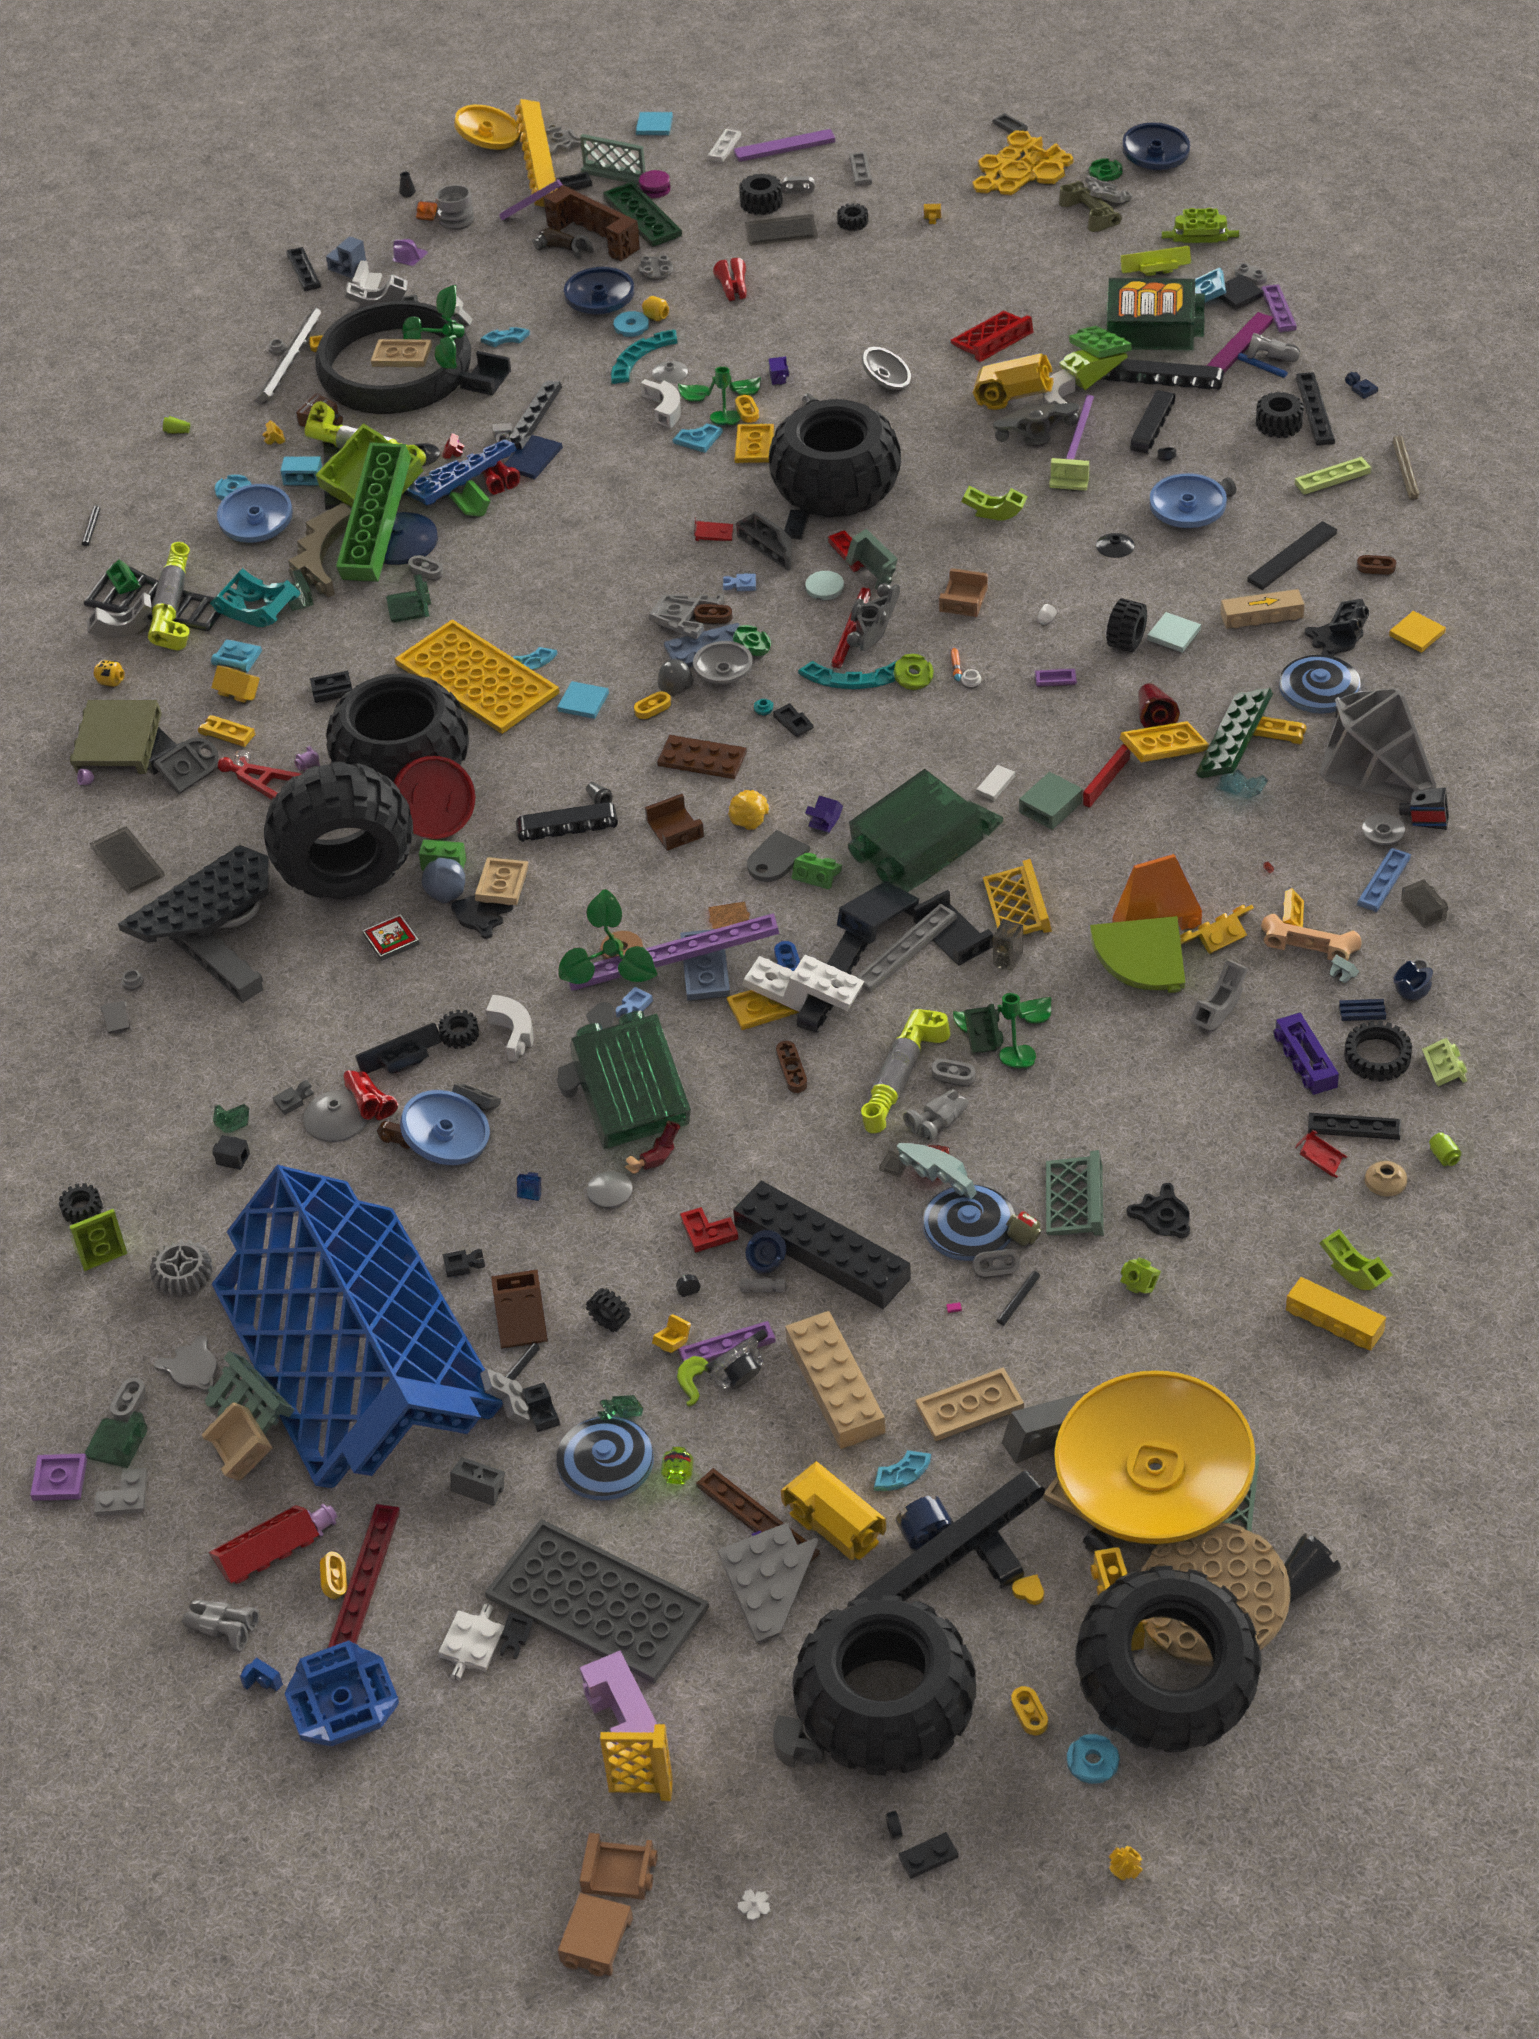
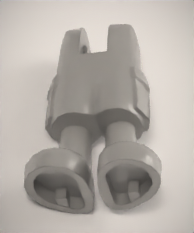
(1275, 348)
(940, 1110)
(215, 1618)

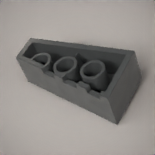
(1036, 1427)

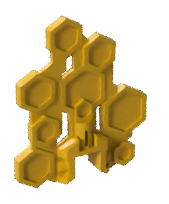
(1014, 174)

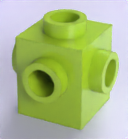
(1139, 1275)

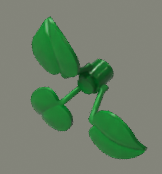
(445, 351)
(722, 380)
(635, 965)
(1032, 1011)

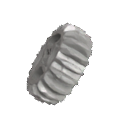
(181, 1268)

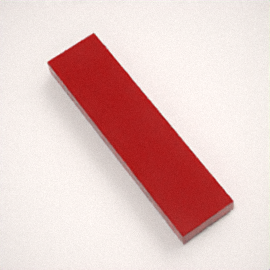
(1106, 775)

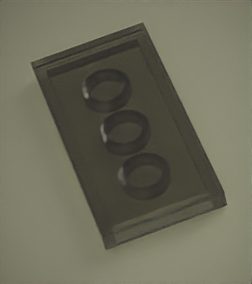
(781, 230)
(127, 859)

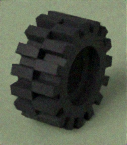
(852, 217)
(458, 1038)
(78, 1194)
(608, 1309)

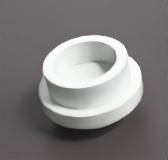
(971, 678)

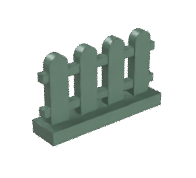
(250, 1381)

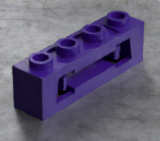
(1290, 1033)

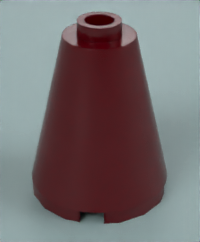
(1156, 707)

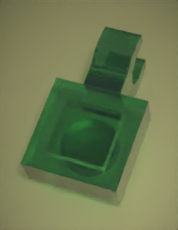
(624, 1406)

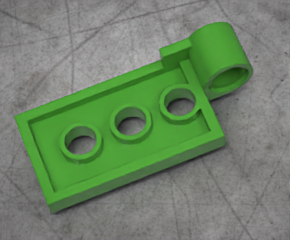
(1099, 342)

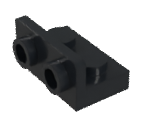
(1350, 616)

